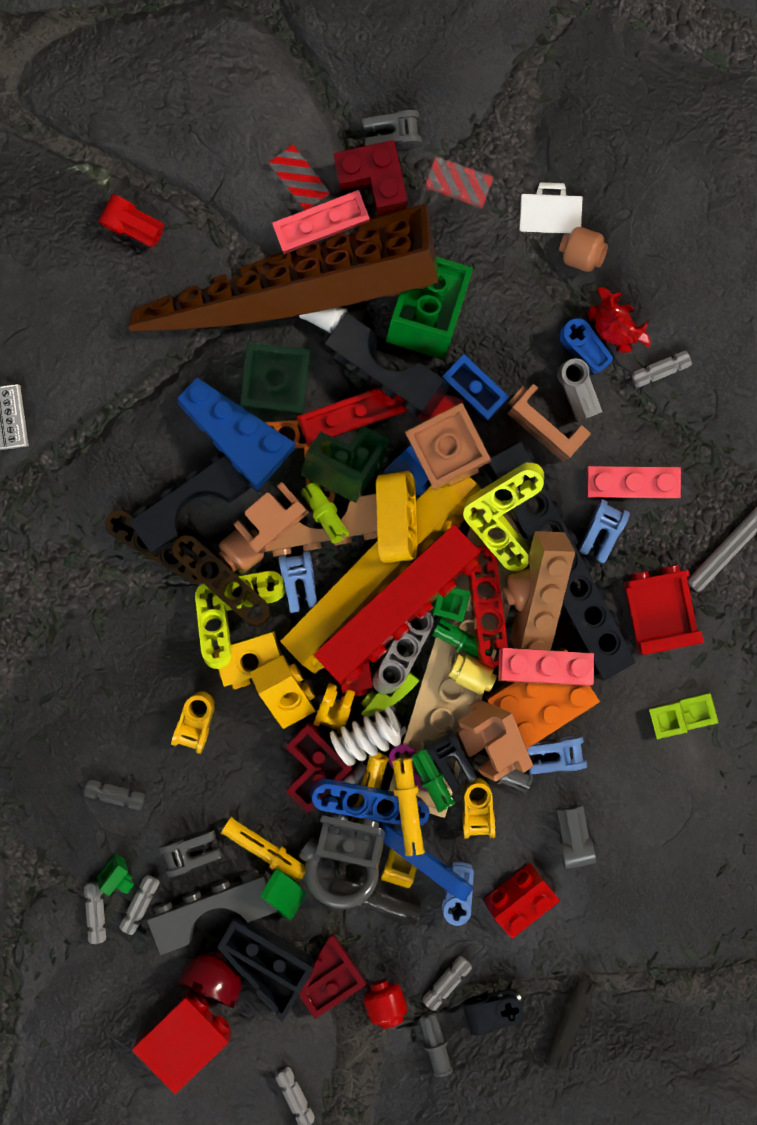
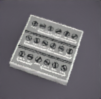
(12, 418)

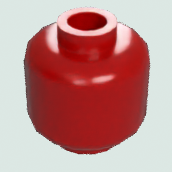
(385, 1004)

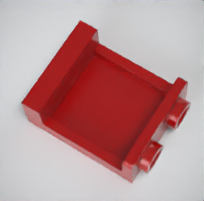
(661, 610)
(183, 1041)

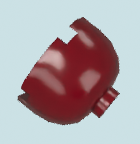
(213, 978)

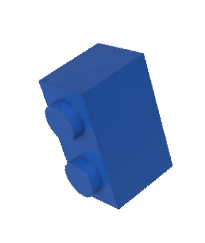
(475, 388)

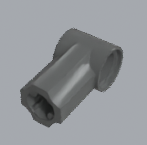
(576, 845)

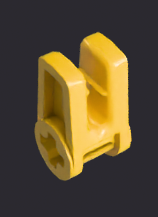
(333, 713)

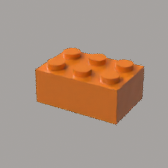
(541, 706)

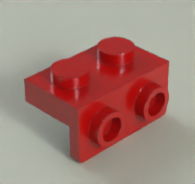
(520, 900)

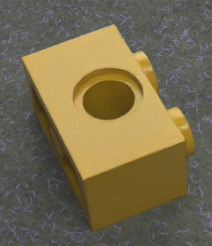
(263, 646)
(283, 692)

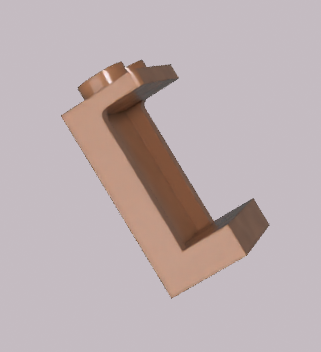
(543, 430)

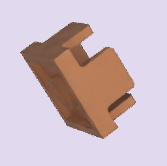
(448, 447)
(271, 519)
(497, 733)

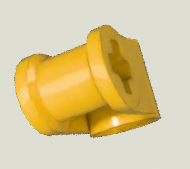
(193, 727)
(478, 814)

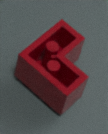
(376, 168)
(321, 762)

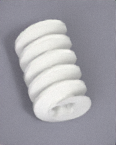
(368, 738)

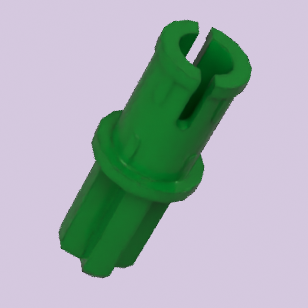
(458, 638)
(432, 780)

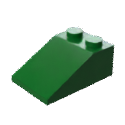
(428, 316)

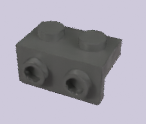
(351, 841)

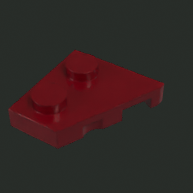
(332, 979)

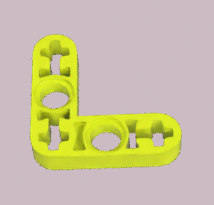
(496, 508)
(220, 612)

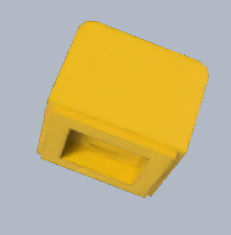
(398, 870)

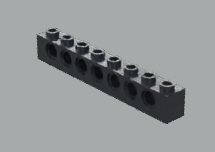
(619, 651)

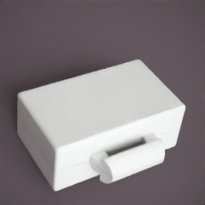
(550, 212)

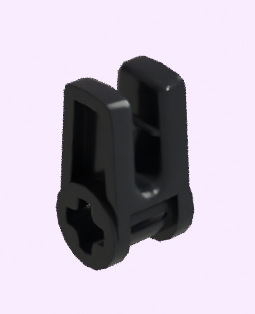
(444, 747)

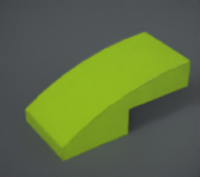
(683, 715)

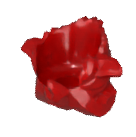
(615, 323)

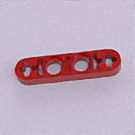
(491, 606)

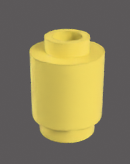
(472, 674)

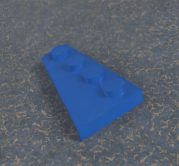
(245, 439)

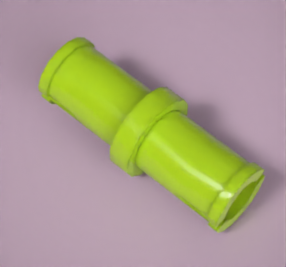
(325, 512)

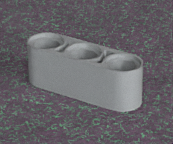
(400, 665)

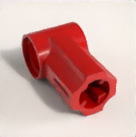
(124, 218)

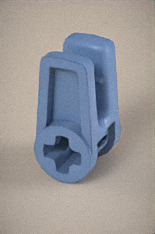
(612, 528)
(304, 573)
(564, 761)
(465, 871)

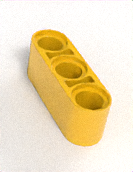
(396, 517)

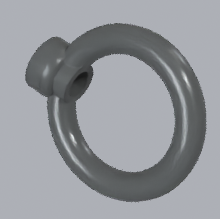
(340, 902)

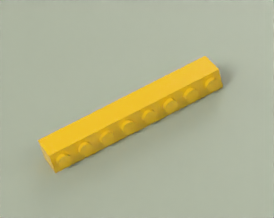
(436, 513)

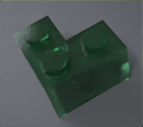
(343, 466)

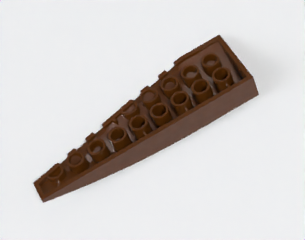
(378, 260)

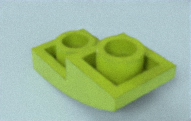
(378, 701)

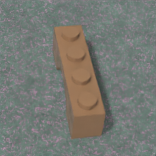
(359, 520)
(550, 569)

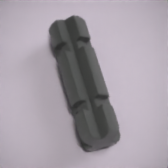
(114, 795)

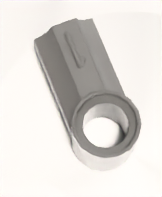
(580, 393)

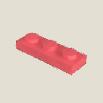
(321, 222)
(633, 482)
(546, 667)

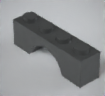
(174, 924)

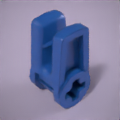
(587, 347)

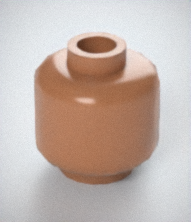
(583, 249)
(237, 552)
(517, 589)

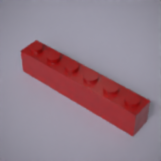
(398, 605)

